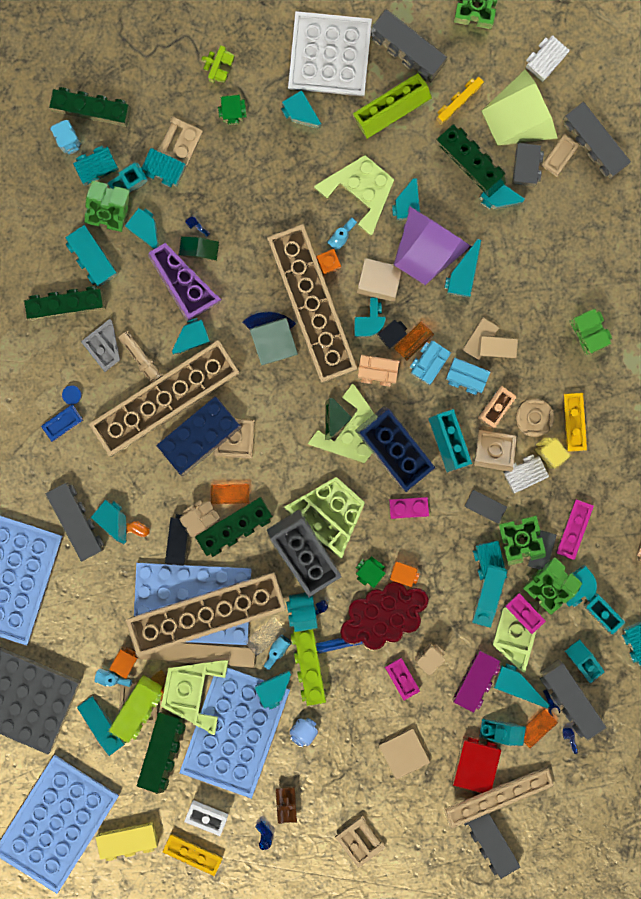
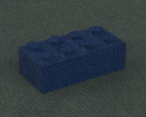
(199, 436)
(395, 448)

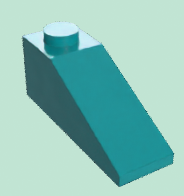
(462, 277)
(489, 596)
(514, 683)
(99, 725)

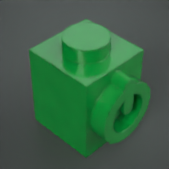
(232, 109)
(370, 571)

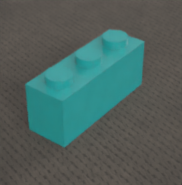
(90, 256)
(450, 440)

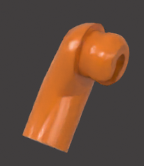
(137, 528)

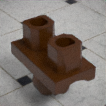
(286, 805)

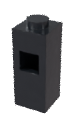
(177, 542)

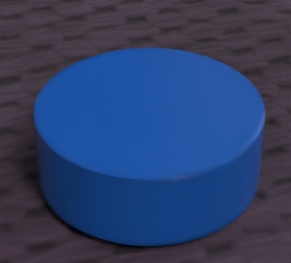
(71, 395)

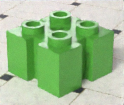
(483, 15)
(106, 206)
(590, 331)
(529, 531)
(552, 585)

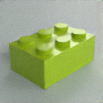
(136, 709)

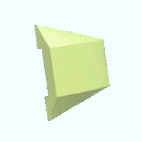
(519, 114)
(331, 513)

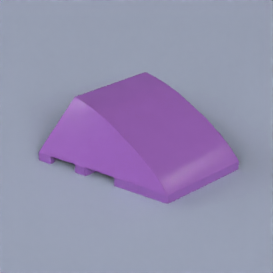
(426, 247)

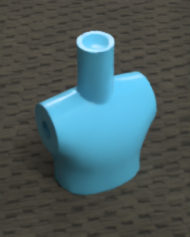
(338, 240)
(277, 650)
(110, 678)

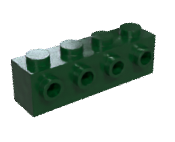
(89, 107)
(471, 160)
(64, 304)
(234, 526)
(161, 752)

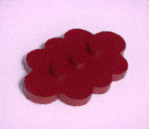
(384, 616)

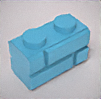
(66, 137)
(430, 362)
(468, 376)

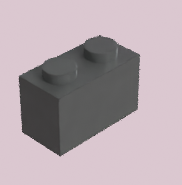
(527, 164)

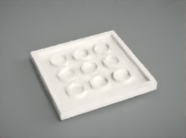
(329, 53)

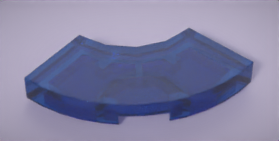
(265, 317)

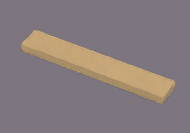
(204, 653)
(498, 797)

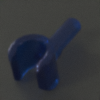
(192, 222)
(321, 607)
(551, 704)
(569, 734)

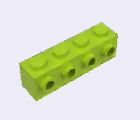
(392, 105)
(310, 668)

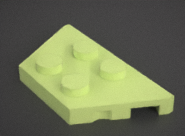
(513, 638)

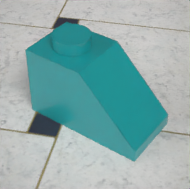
(300, 111)
(407, 198)
(501, 198)
(144, 227)
(191, 336)
(111, 520)
(584, 661)
(272, 690)

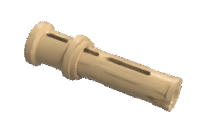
(145, 364)

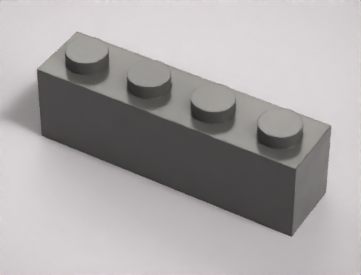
(596, 140)
(74, 521)
(493, 845)

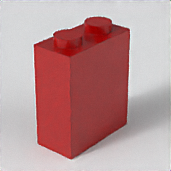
(476, 765)

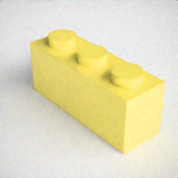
(551, 452)
(127, 841)

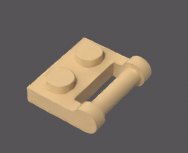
(185, 144)
(355, 846)

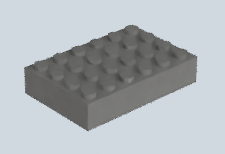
(33, 701)

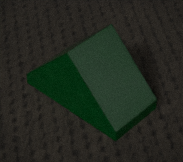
(199, 248)
(335, 418)

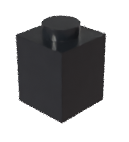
(392, 333)

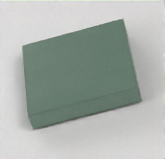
(274, 341)

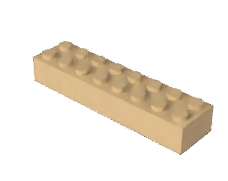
(312, 303)
(164, 398)
(206, 614)

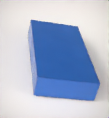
(62, 423)

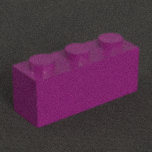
(477, 681)

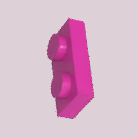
(409, 507)
(525, 613)
(402, 679)

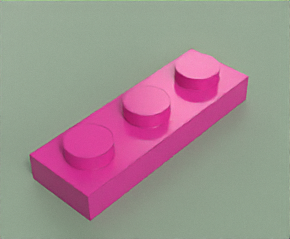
(574, 529)

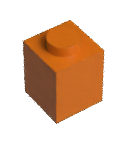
(328, 262)
(404, 574)
(124, 662)

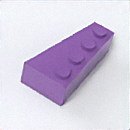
(184, 285)

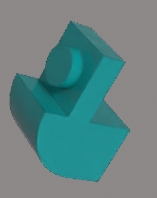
(129, 178)
(370, 325)
(587, 589)

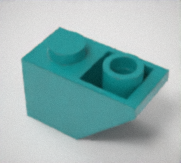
(502, 732)

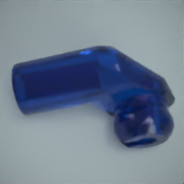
(266, 836)

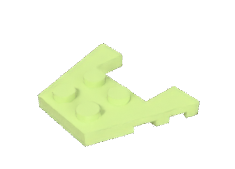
(366, 183)
(348, 442)
(185, 689)

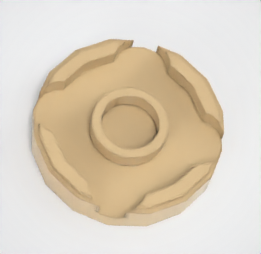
(534, 418)

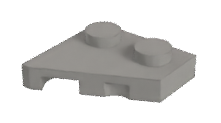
(103, 345)

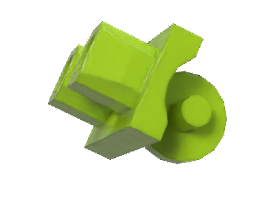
(216, 73)

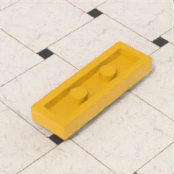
(459, 99)
(575, 422)
(192, 854)

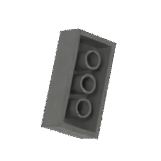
(408, 46)
(303, 553)
(570, 696)

